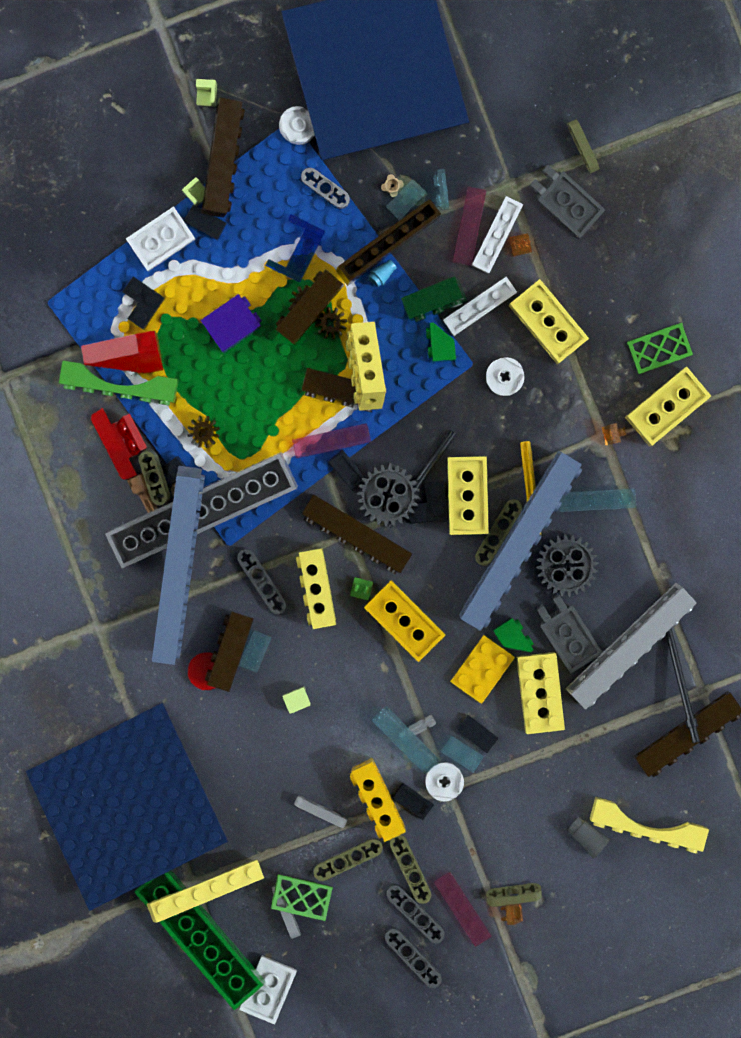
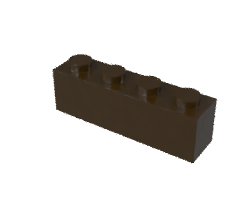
(309, 307)
(330, 387)
(229, 652)

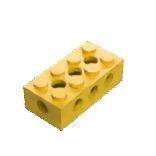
(405, 607)
(384, 829)

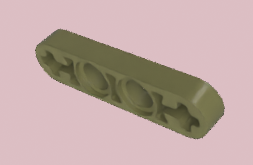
(501, 534)
(349, 861)
(408, 869)

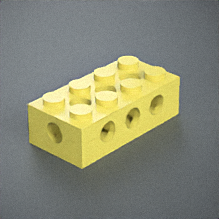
(561, 319)
(366, 366)
(680, 408)
(477, 486)
(314, 618)
(551, 700)

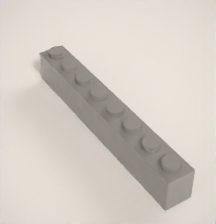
(631, 646)

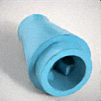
(382, 273)

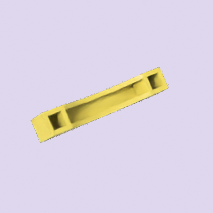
(686, 835)
(205, 891)

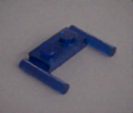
(303, 252)

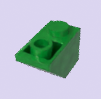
(442, 345)
(510, 635)

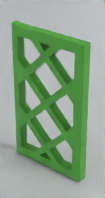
(664, 332)
(289, 908)

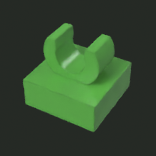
(361, 588)

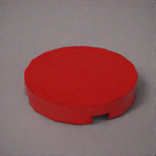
(197, 670)

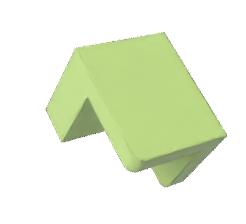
(206, 92)
(194, 191)
(296, 700)

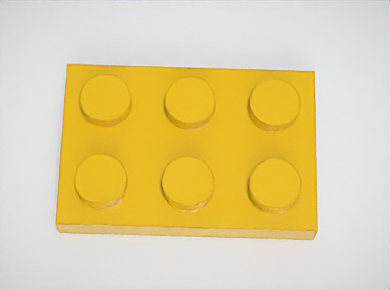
(482, 669)

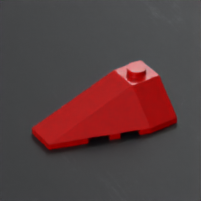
(127, 353)

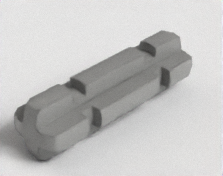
(422, 725)

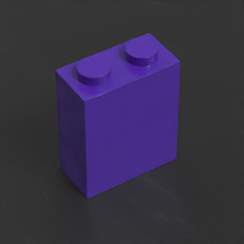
(232, 323)

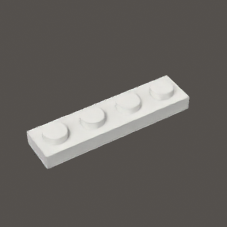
(497, 235)
(480, 306)

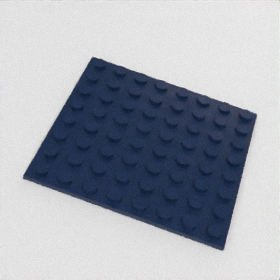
(373, 72)
(126, 806)

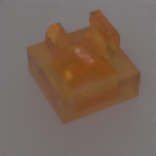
(520, 245)
(612, 434)
(513, 913)

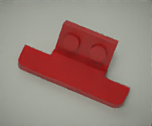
(120, 440)

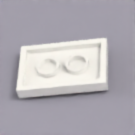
(160, 239)
(269, 999)

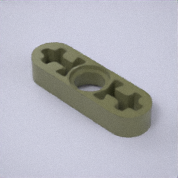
(583, 146)
(158, 469)
(501, 896)

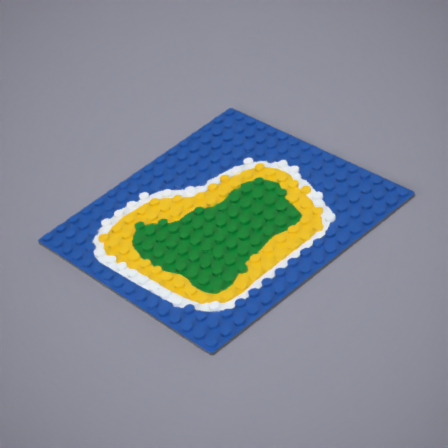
(259, 382)

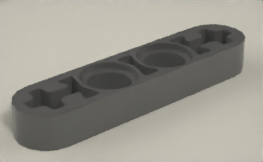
(259, 583)
(413, 915)
(413, 957)

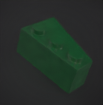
(434, 299)

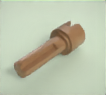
(140, 488)

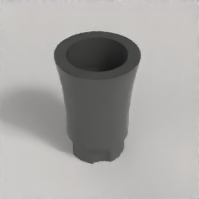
(588, 836)

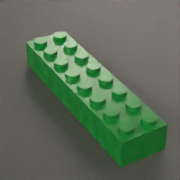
(205, 944)

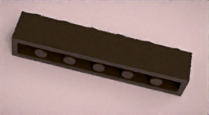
(221, 157)
(388, 242)
(357, 534)
(678, 740)

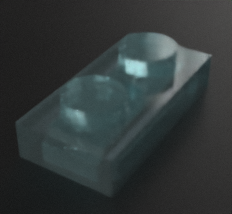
(440, 182)
(406, 200)
(255, 651)
(462, 753)

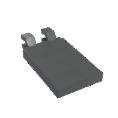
(567, 201)
(568, 635)

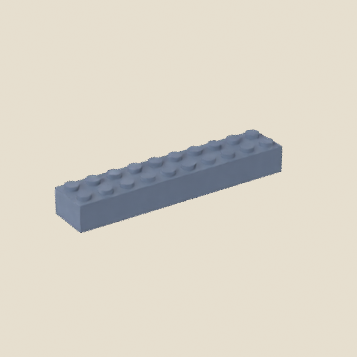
(519, 540)
(177, 563)

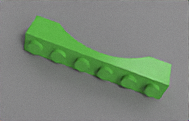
(158, 388)

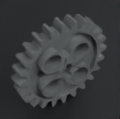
(405, 500)
(566, 547)

